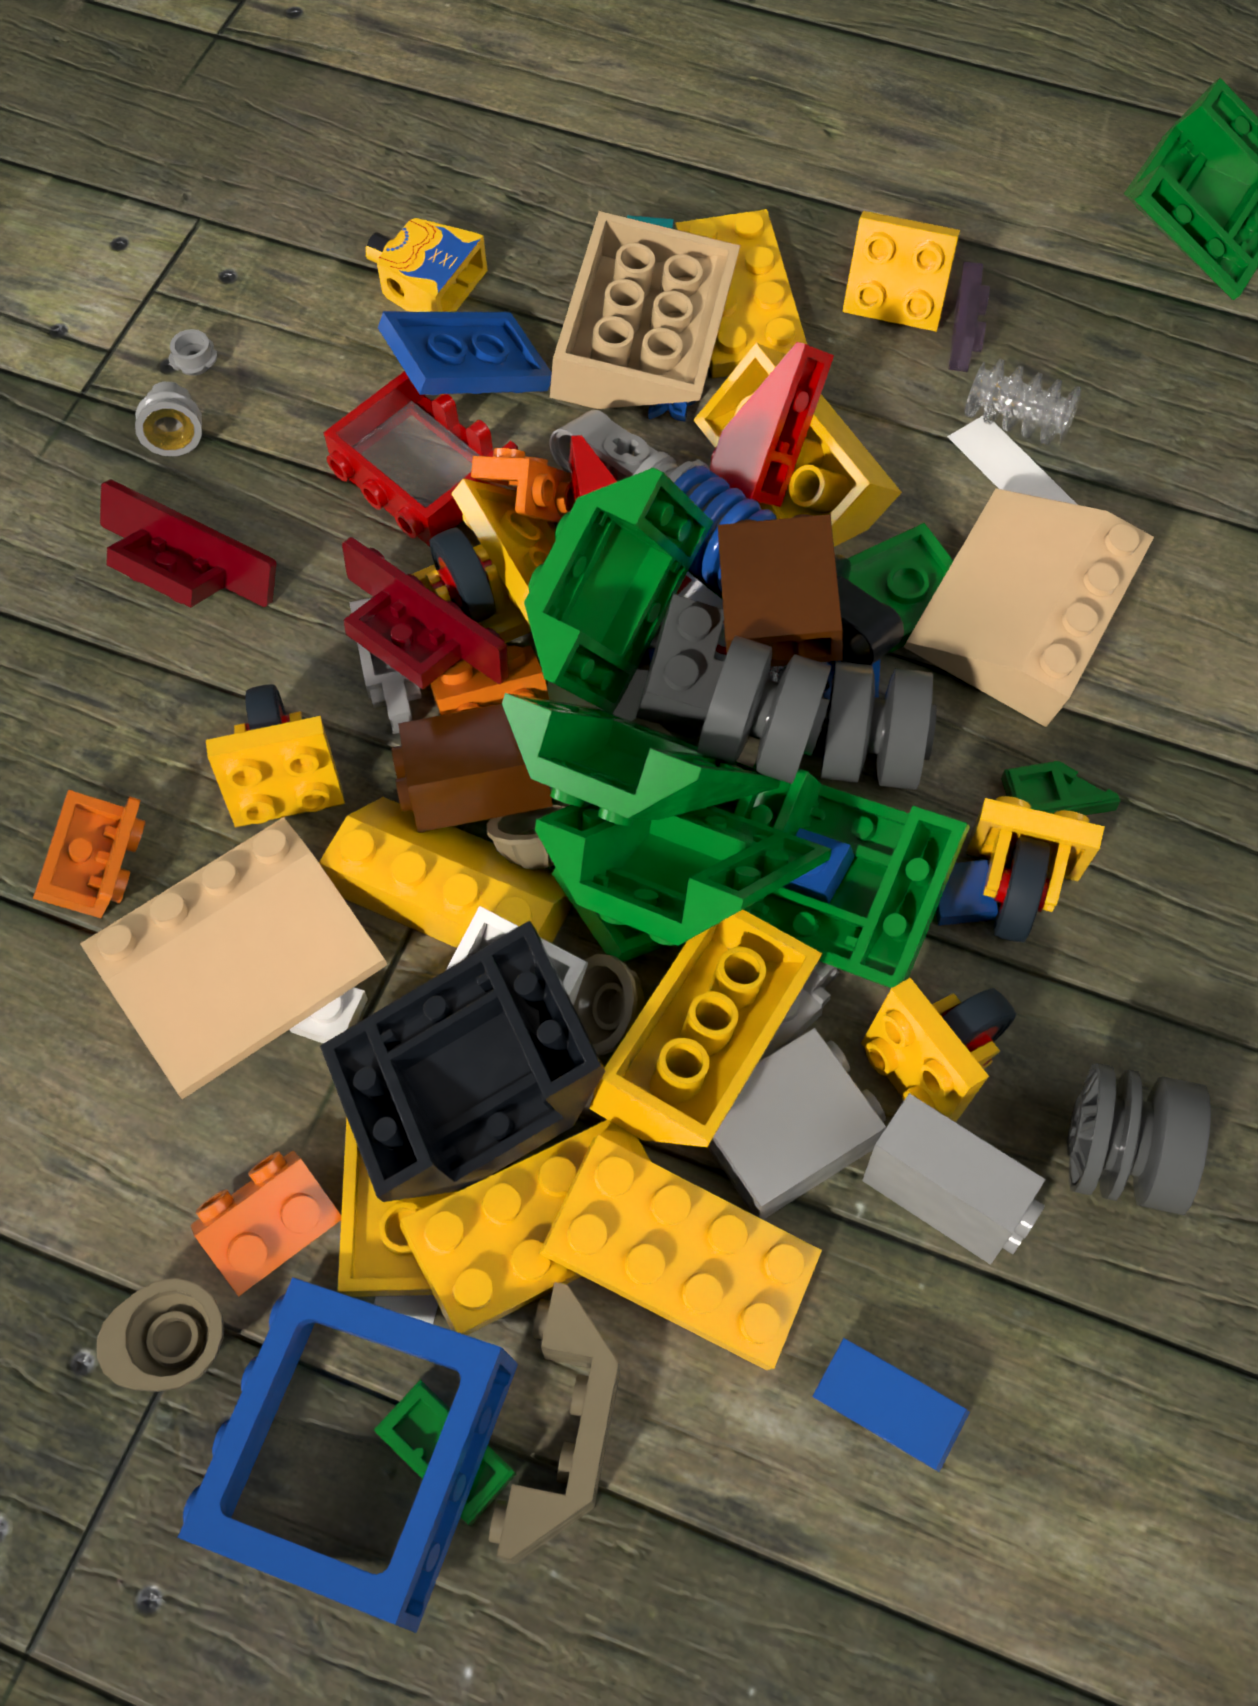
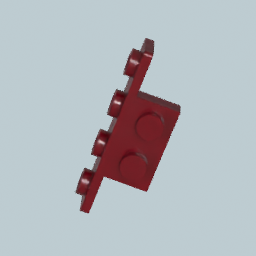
(179, 552)
(413, 625)

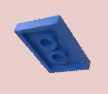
(464, 352)

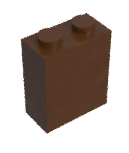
(782, 586)
(463, 770)

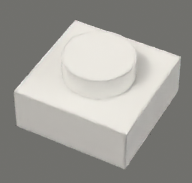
(333, 1017)

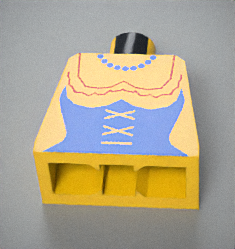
(428, 265)

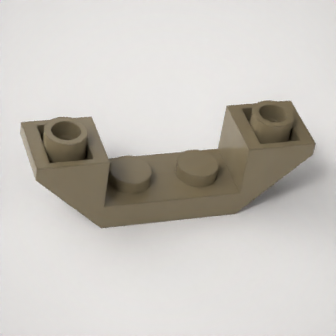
(537, 1515)

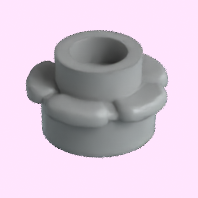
(192, 352)

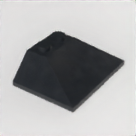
(465, 1071)

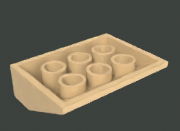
(642, 316)
(1029, 599)
(233, 956)

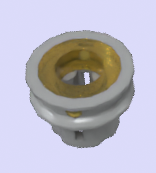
(168, 420)

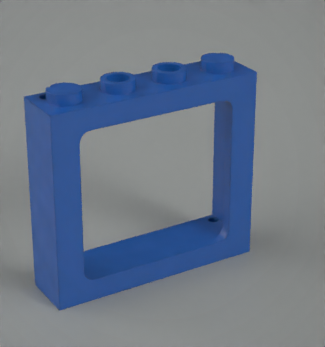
(406, 1585)

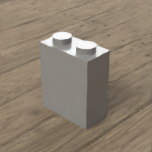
(795, 1125)
(954, 1181)

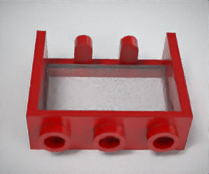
(408, 455)

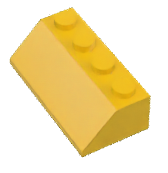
(833, 467)
(436, 876)
(703, 1031)

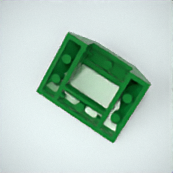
(1205, 187)
(611, 583)
(621, 763)
(673, 871)
(888, 890)

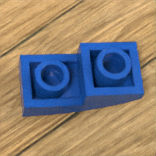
(891, 1404)

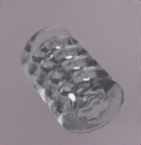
(1022, 402)

